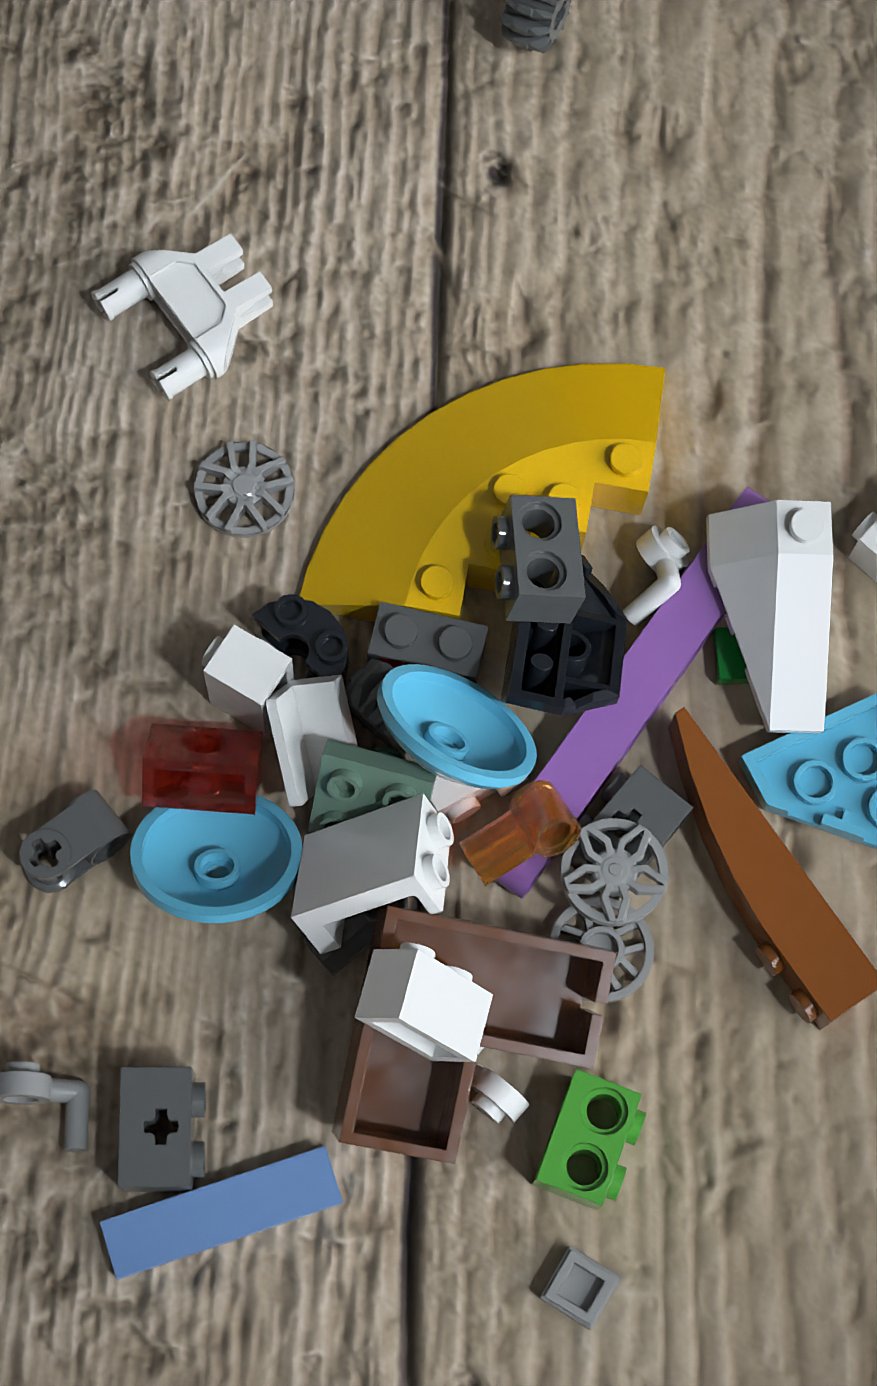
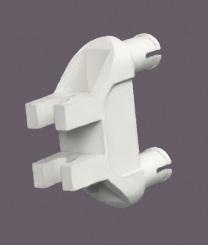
(194, 303)

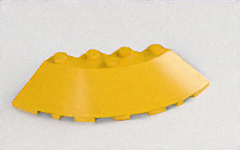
(426, 504)

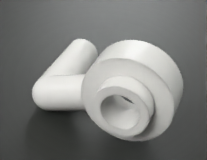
(666, 555)
(496, 1096)

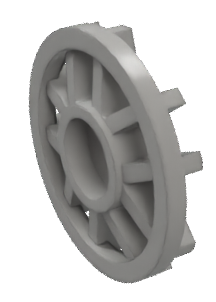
(244, 489)
(611, 939)

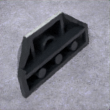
(568, 665)

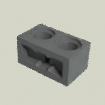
(550, 559)

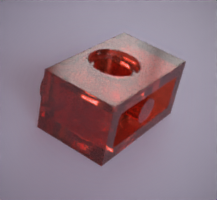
(202, 768)

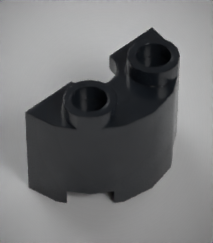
(306, 631)

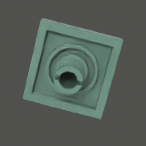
(363, 781)

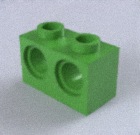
(575, 1135)

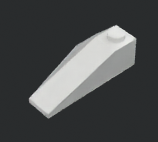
(776, 589)

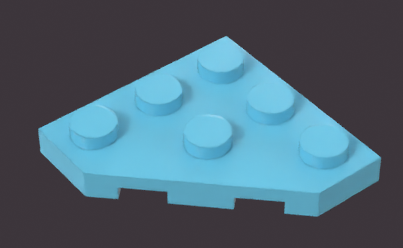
(824, 776)

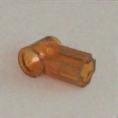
(535, 825)

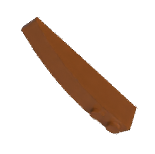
(769, 888)

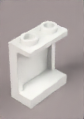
(371, 864)

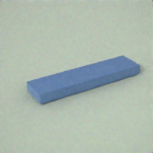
(221, 1213)

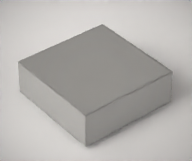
(579, 1288)

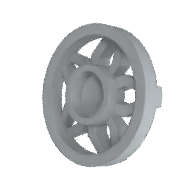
(614, 872)

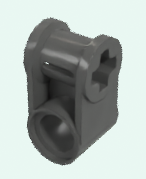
(79, 839)

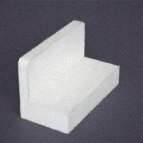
(301, 722)

